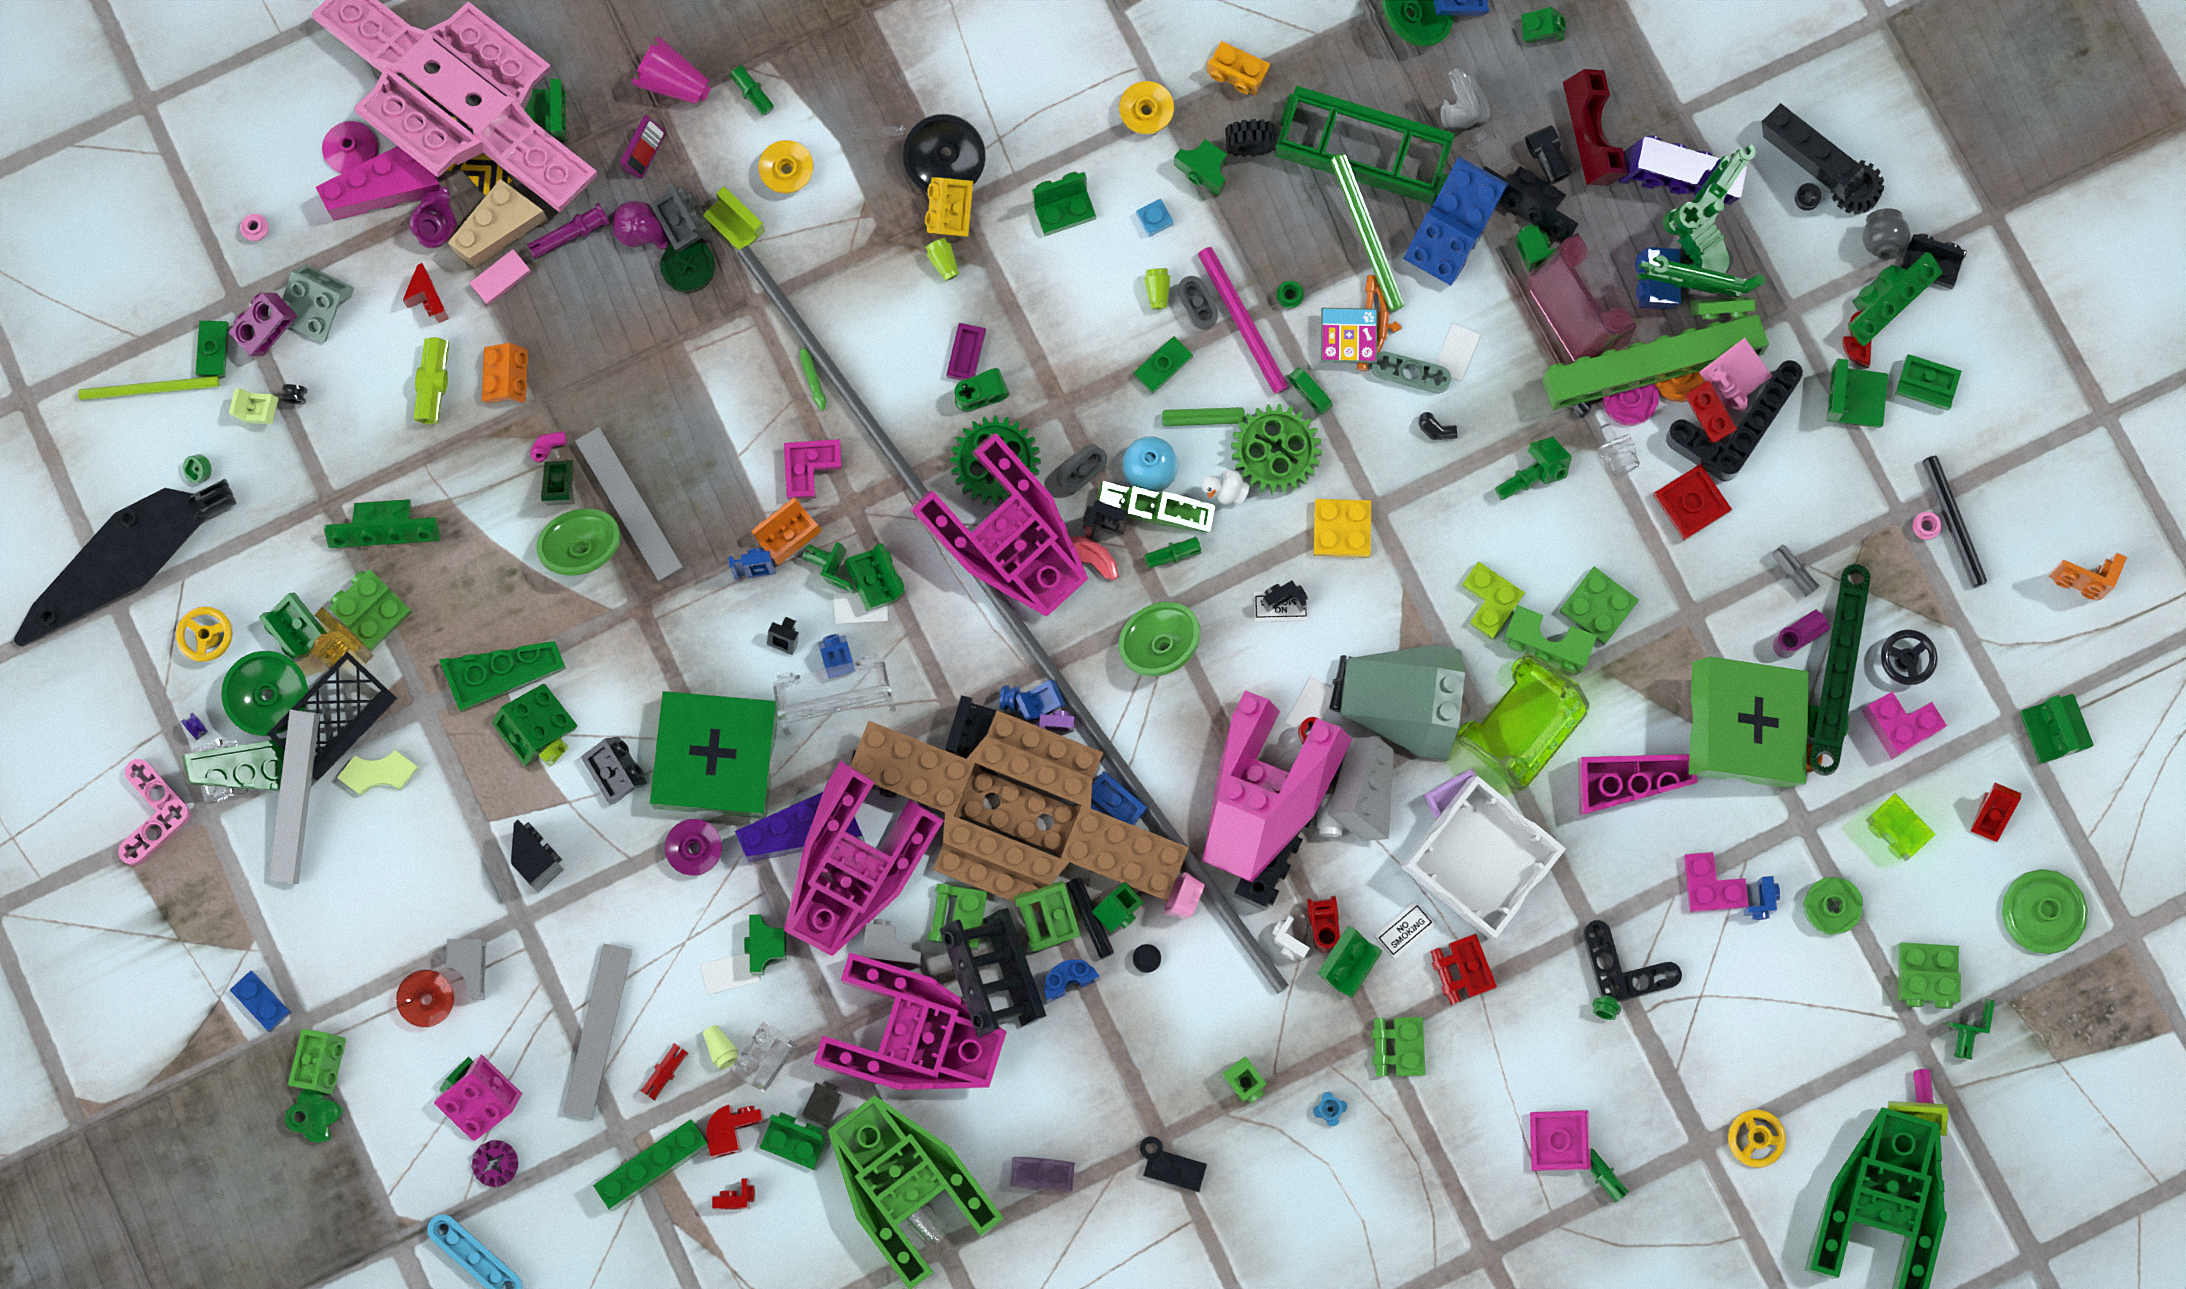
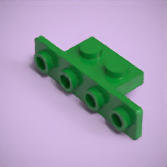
(1890, 296)
(382, 525)

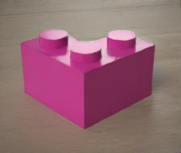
(1897, 729)

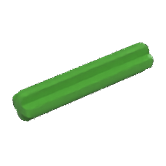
(1203, 416)

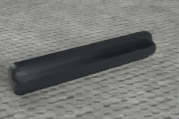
(1091, 922)

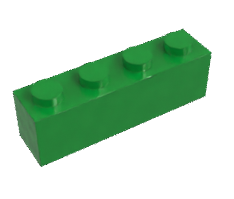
(651, 1165)

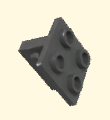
(680, 218)

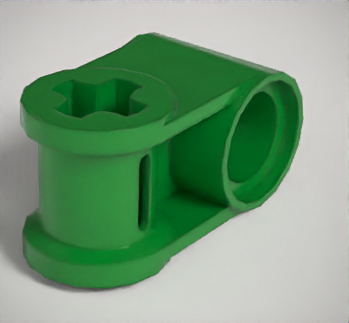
(983, 388)

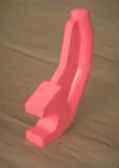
(1097, 555)

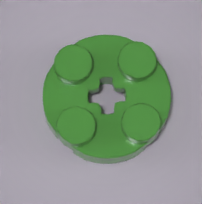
(1834, 889)

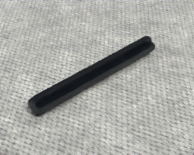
(1954, 521)

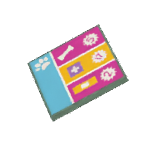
(1349, 335)

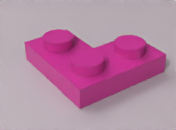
(803, 460)
(1707, 892)

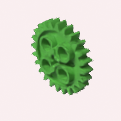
(1261, 469)

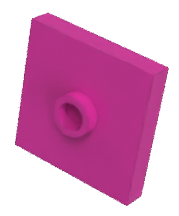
(1560, 1140)

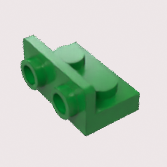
(1349, 962)
(793, 1141)

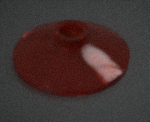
(412, 991)

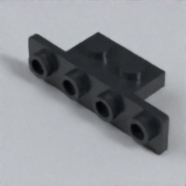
(1536, 203)

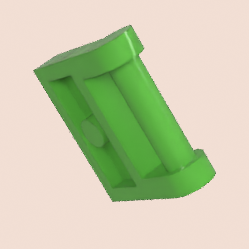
(1711, 308)
(968, 908)
(1056, 913)

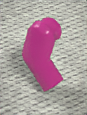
(545, 443)

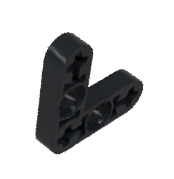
(1624, 980)

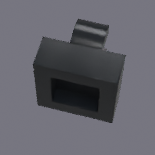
(783, 636)

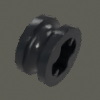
(1814, 189)
(294, 394)

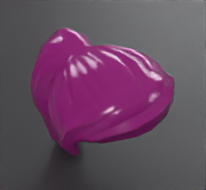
(433, 219)
(638, 225)

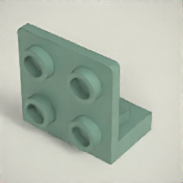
(314, 300)

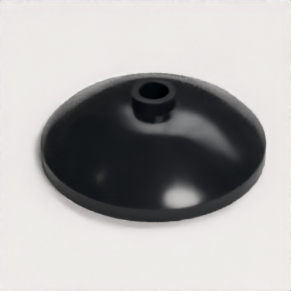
(923, 150)

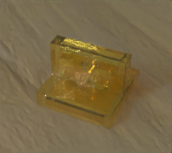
(336, 642)

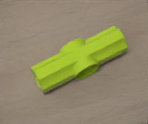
(431, 380)

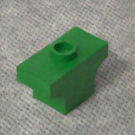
(1203, 166)
(764, 944)

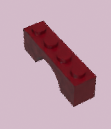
(1586, 98)

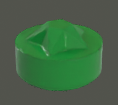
(197, 468)

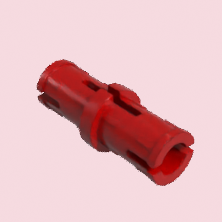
(664, 1071)

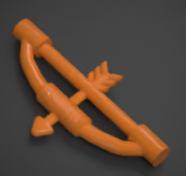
(1383, 316)

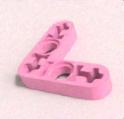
(163, 809)

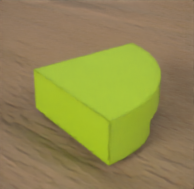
(553, 752)

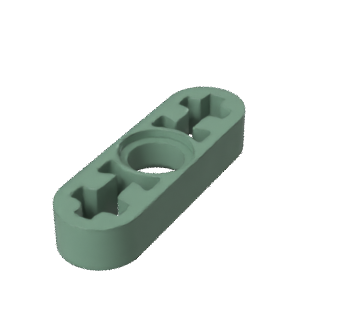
(1433, 370)

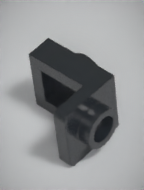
(1279, 594)

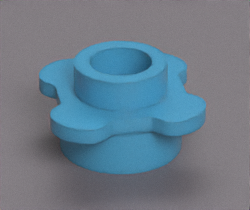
(1338, 1108)

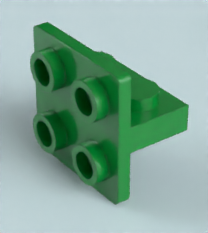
(2056, 728)

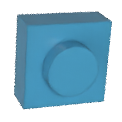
(1154, 217)

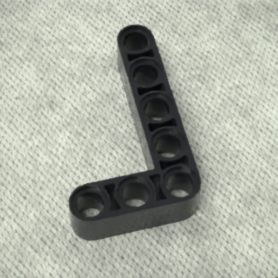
(1746, 429)

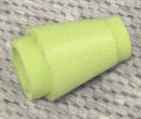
(721, 1049)

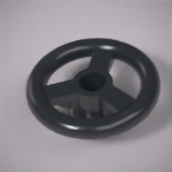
(1904, 666)

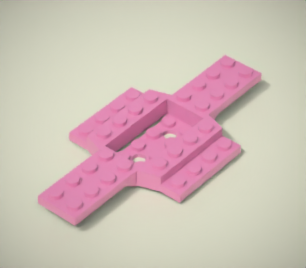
(473, 60)

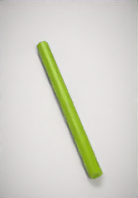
(148, 388)

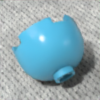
(1158, 471)

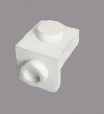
(1290, 946)

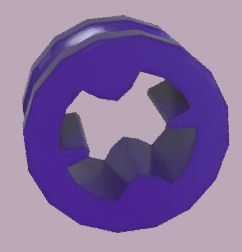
(194, 726)

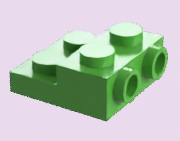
(369, 609)
(1929, 975)

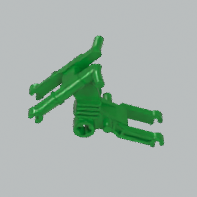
(1702, 239)

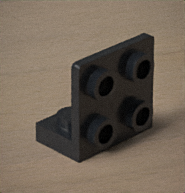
(969, 727)

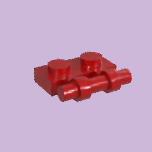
(1472, 967)

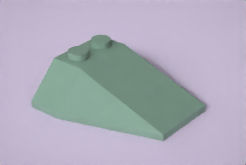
(1407, 697)

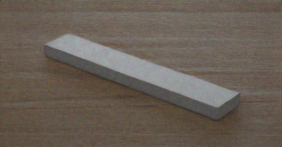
(629, 505)
(294, 796)
(598, 1031)

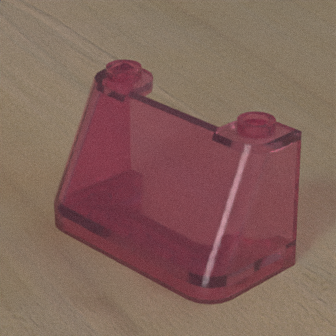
(1572, 308)

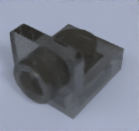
(823, 1103)

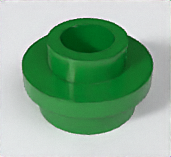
(1289, 286)
(1606, 1007)

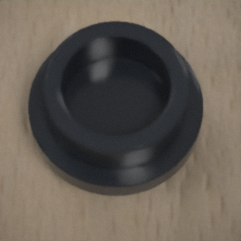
(1146, 958)

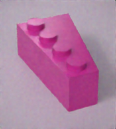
(376, 184)
(1622, 779)

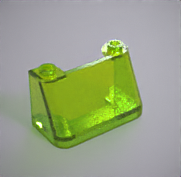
(1527, 722)

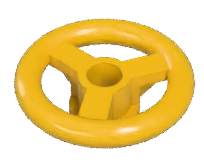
(211, 641)
(1768, 1139)

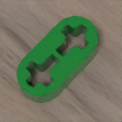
(1310, 391)

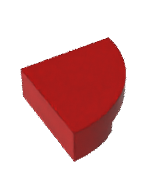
(1857, 353)

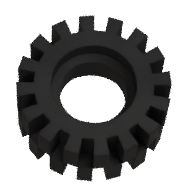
(1250, 137)
(1872, 196)

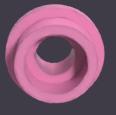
(260, 232)
(1930, 518)

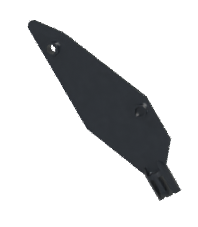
(123, 556)

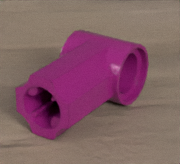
(1801, 633)

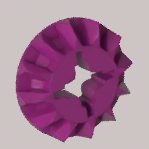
(508, 1164)

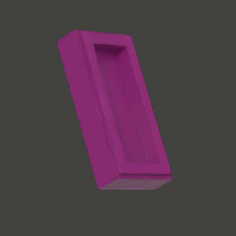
(966, 352)

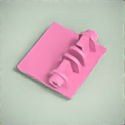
(1736, 375)

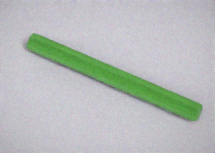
(1367, 232)

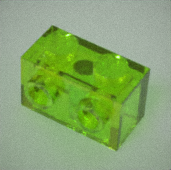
(1899, 827)

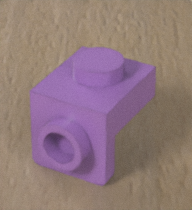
(1057, 721)

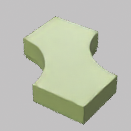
(365, 774)

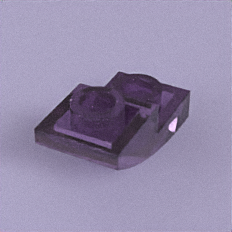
(1042, 1174)

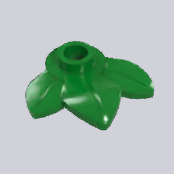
(317, 1114)

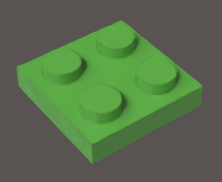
(1599, 605)

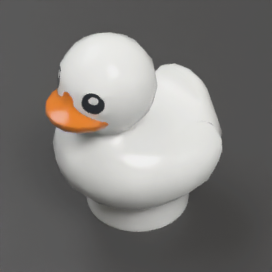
(1229, 489)

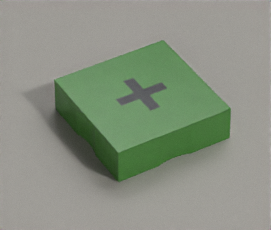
(1749, 722)

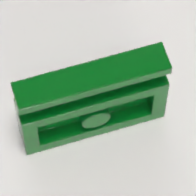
(1928, 382)

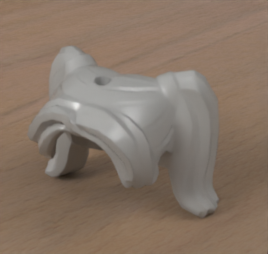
(1470, 105)

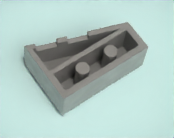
(1364, 789)

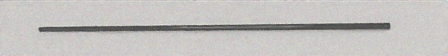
(1017, 625)

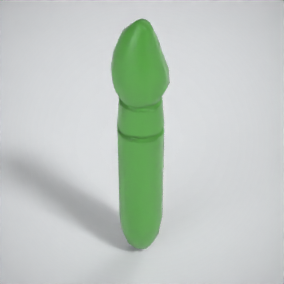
(812, 378)

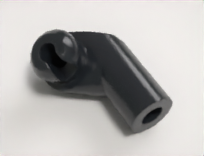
(1433, 428)

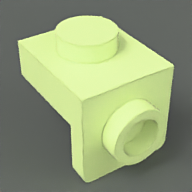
(253, 407)

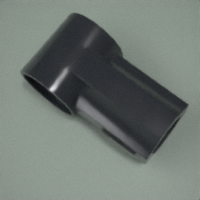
(1546, 148)

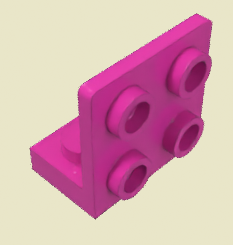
(479, 1099)

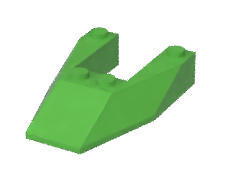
(896, 1170)

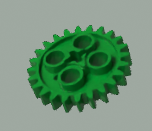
(966, 460)

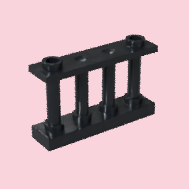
(1013, 964)

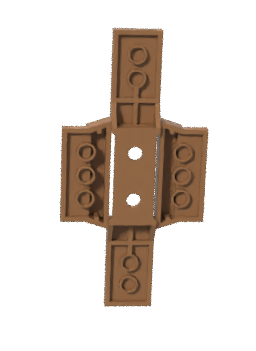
(1036, 759)

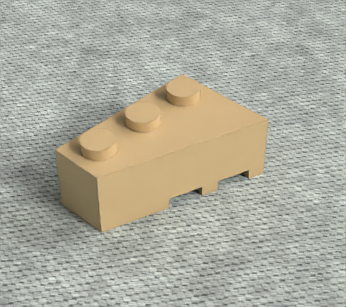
(495, 224)

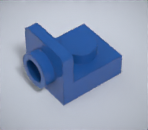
(835, 651)

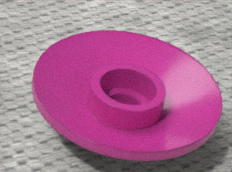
(362, 149)

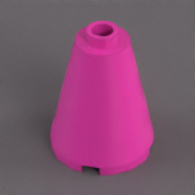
(671, 74)

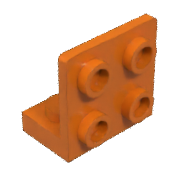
(2091, 584)

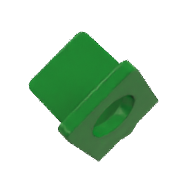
(830, 563)
(1968, 1032)

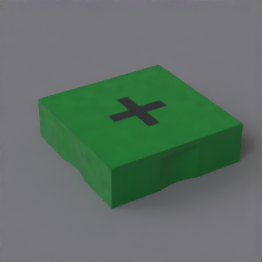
(714, 754)

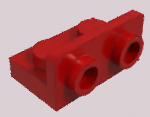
(1710, 411)

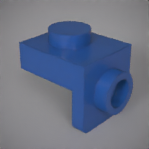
(1039, 701)
(1768, 895)

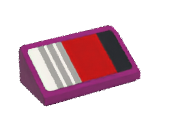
(642, 147)

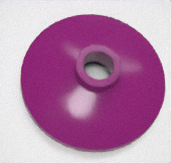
(689, 833)

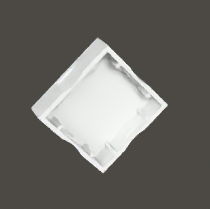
(1482, 857)

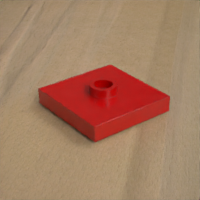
(1692, 502)

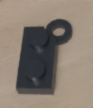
(1171, 1167)

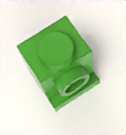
(1241, 1070)

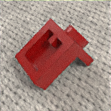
(730, 1201)

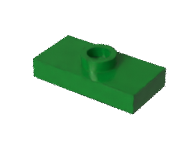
(212, 348)
(1163, 365)

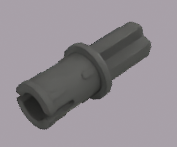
(1795, 570)

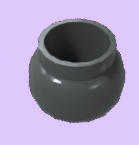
(1886, 233)

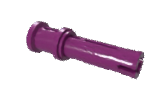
(580, 225)

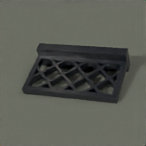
(356, 727)

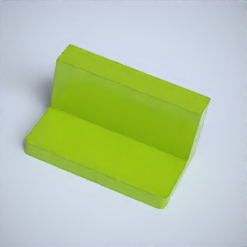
(734, 220)

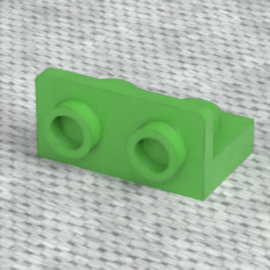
(317, 1061)

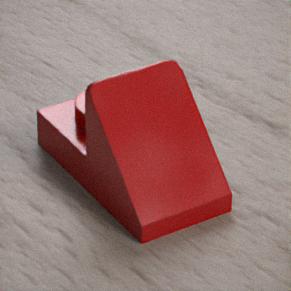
(422, 289)
(1995, 811)

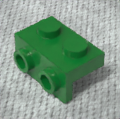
(875, 578)
(293, 626)

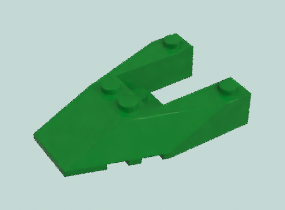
(1891, 1186)

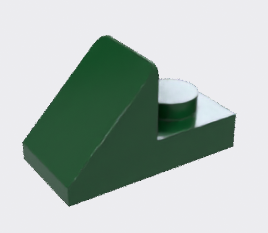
(558, 483)

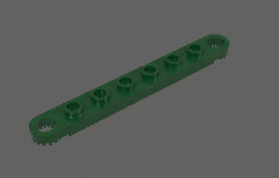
(1840, 670)

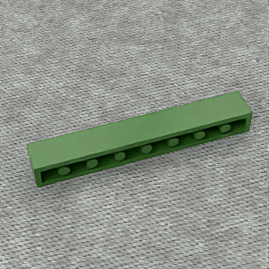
(1650, 362)

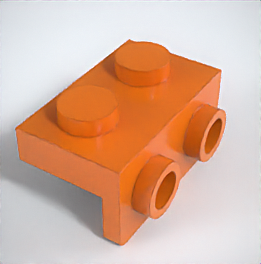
(504, 373)
(786, 531)

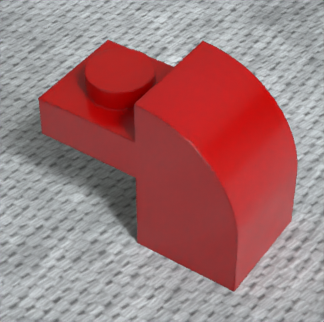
(723, 1126)

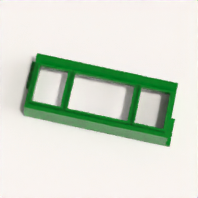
(1363, 173)

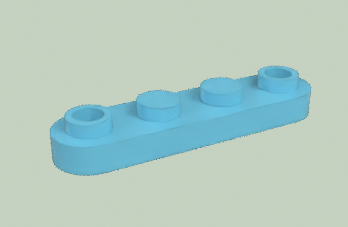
(472, 1254)

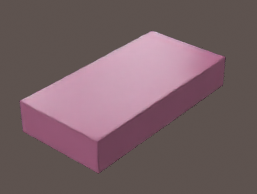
(500, 277)

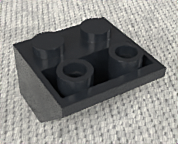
(531, 859)

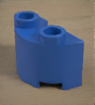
(1067, 973)

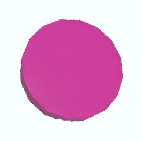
(1632, 406)

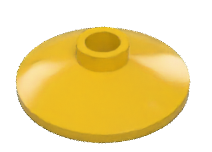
(1146, 95)
(781, 155)

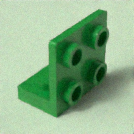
(548, 109)
(1063, 203)
(1856, 396)
(533, 723)

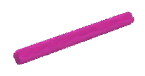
(1243, 320)

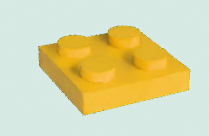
(1342, 528)

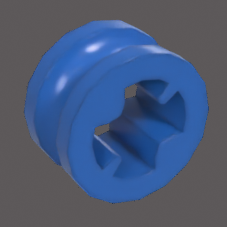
(1008, 699)

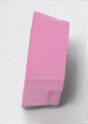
(1184, 897)

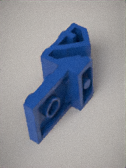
(1455, 221)

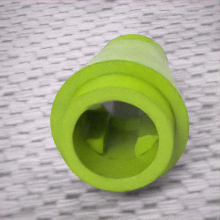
(943, 259)
(1157, 286)

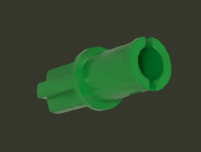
(751, 90)
(1521, 480)
(1173, 552)
(1606, 1177)

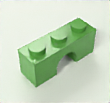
(1525, 635)

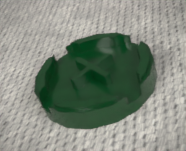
(688, 269)

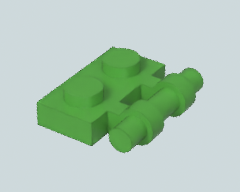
(1408, 1047)

